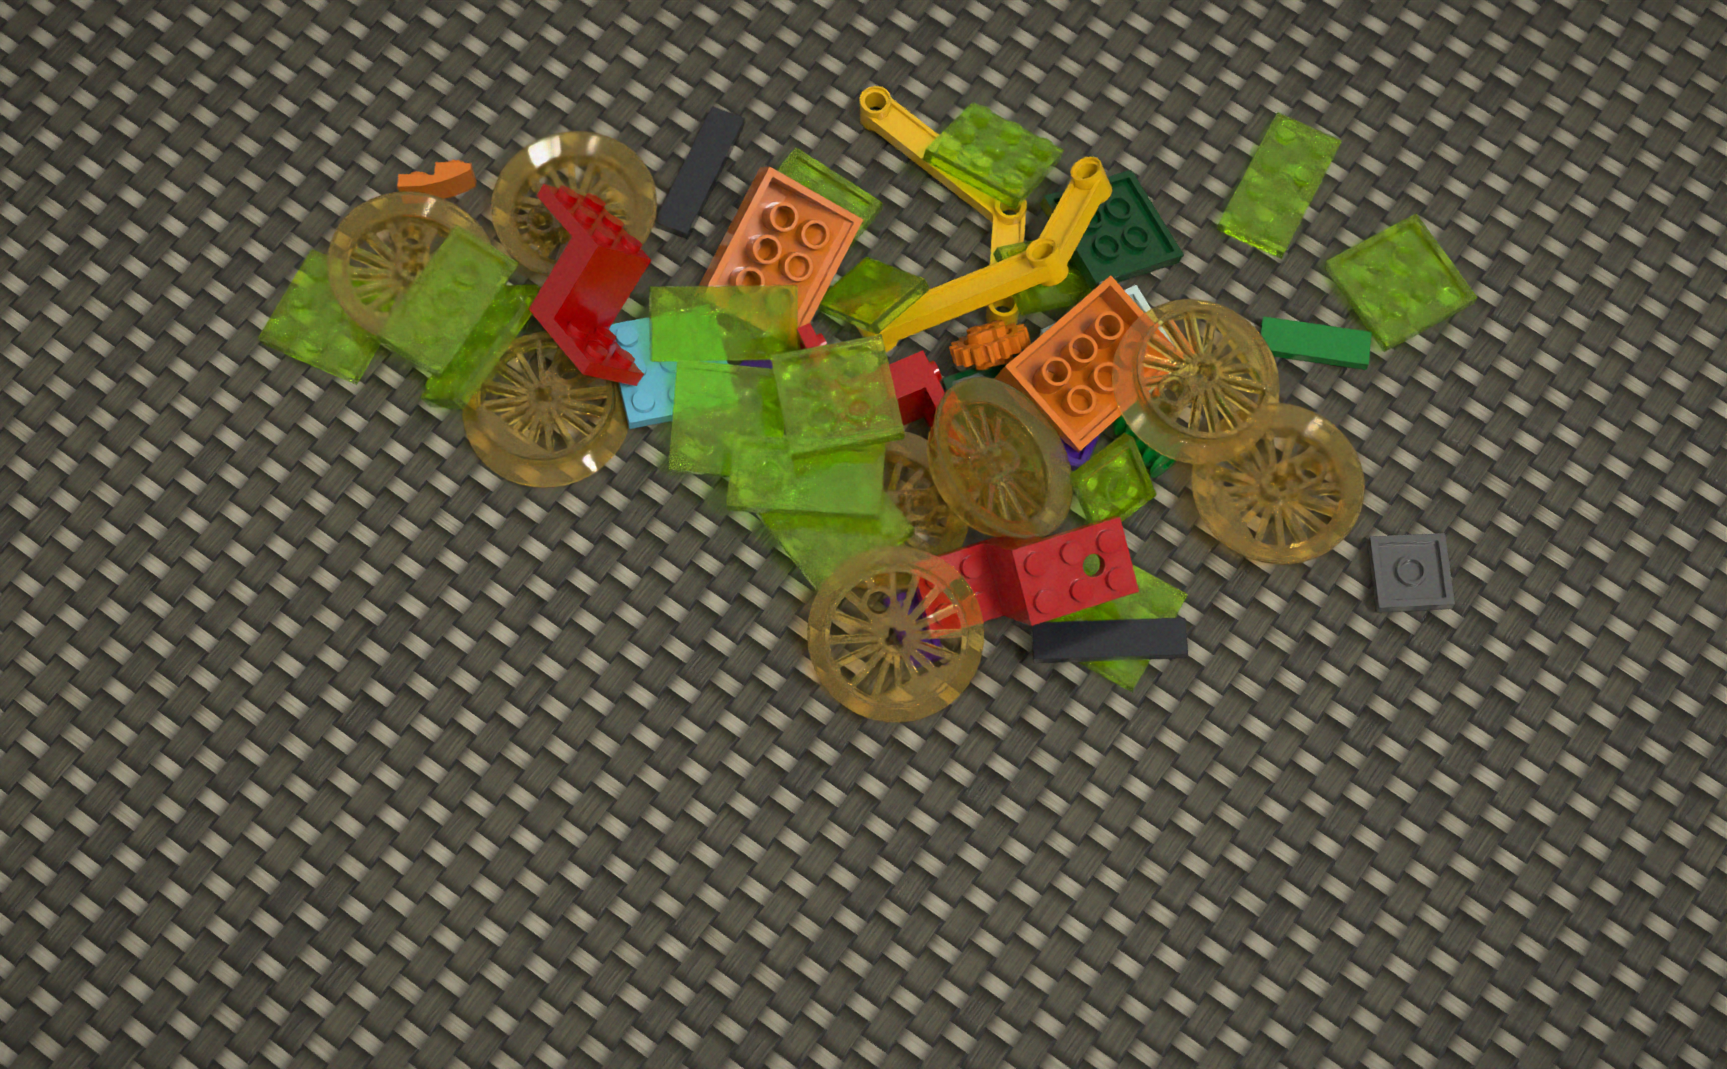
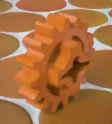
(989, 344)

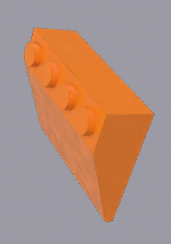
(784, 239)
(1072, 365)

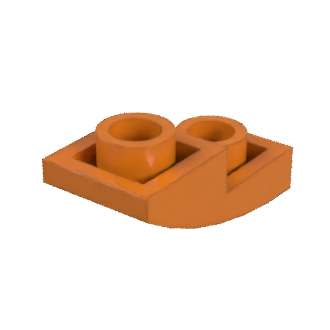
(448, 180)

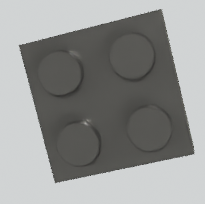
(1410, 572)

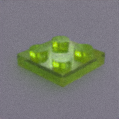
(1113, 482)

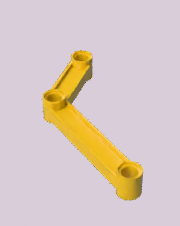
(912, 139)
(1041, 263)

